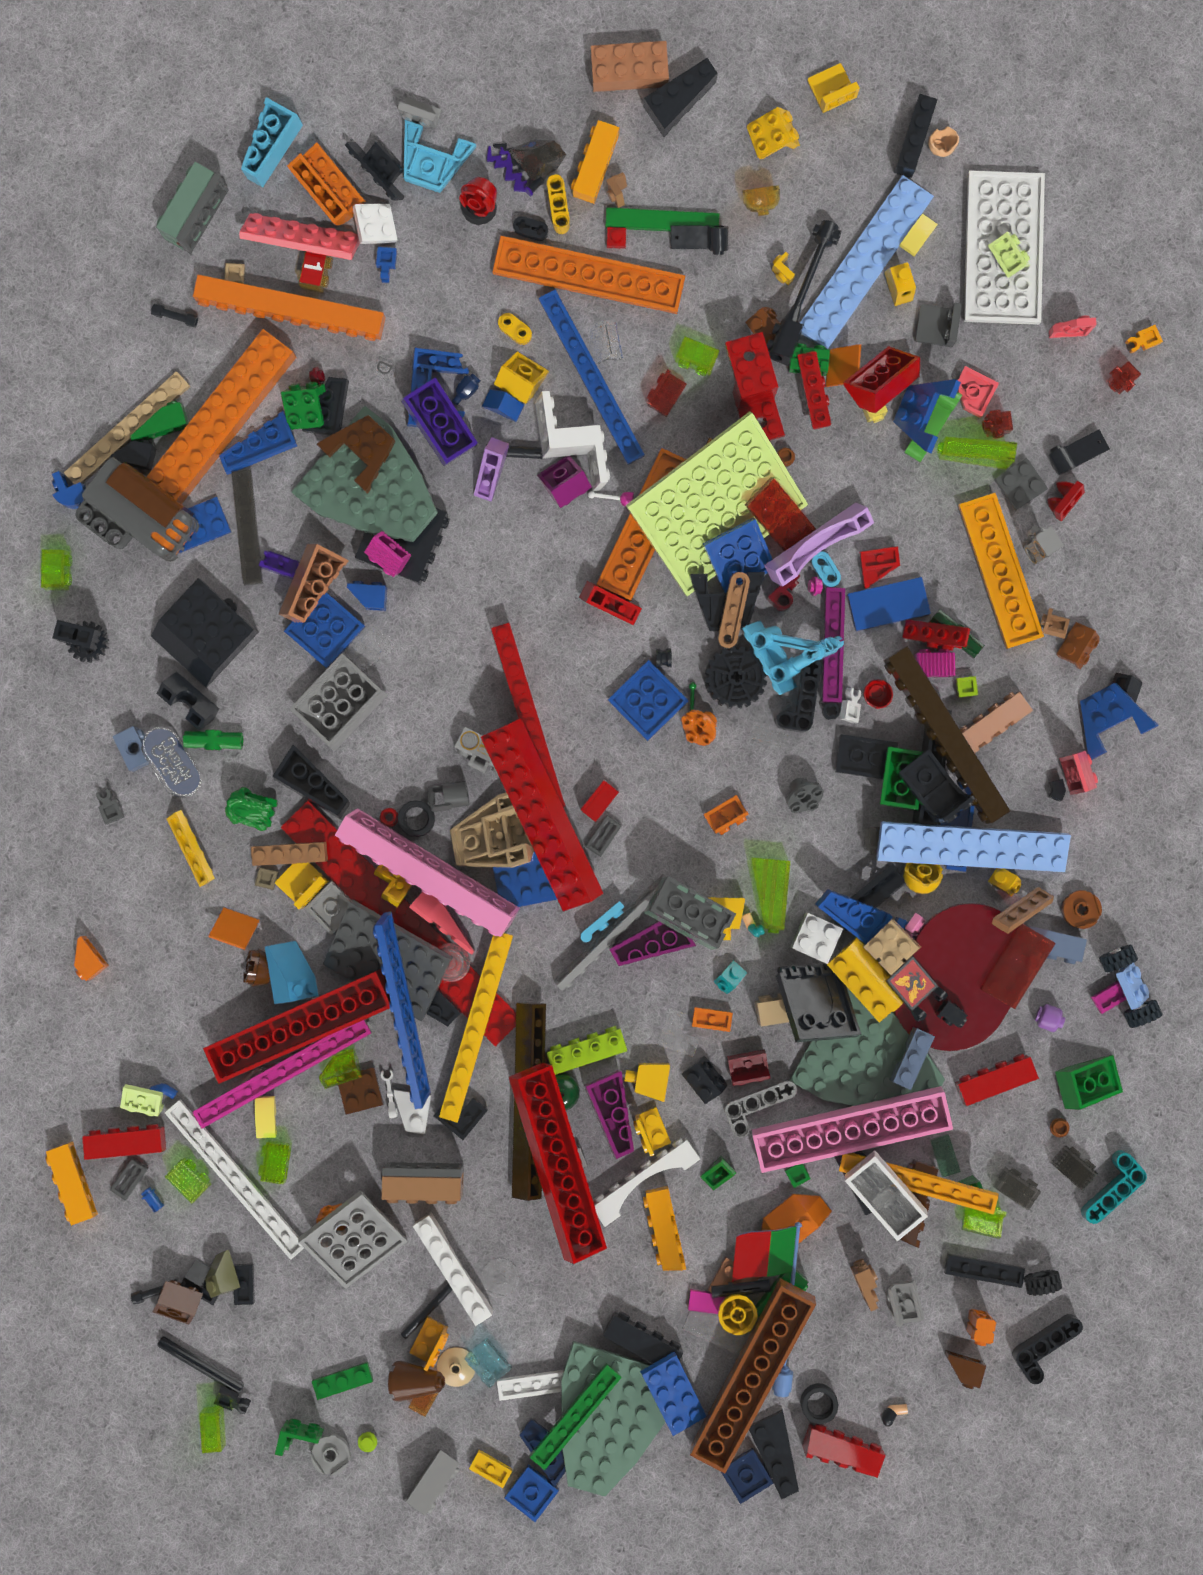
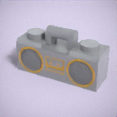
(1041, 543)
(471, 744)

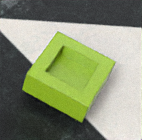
(966, 687)

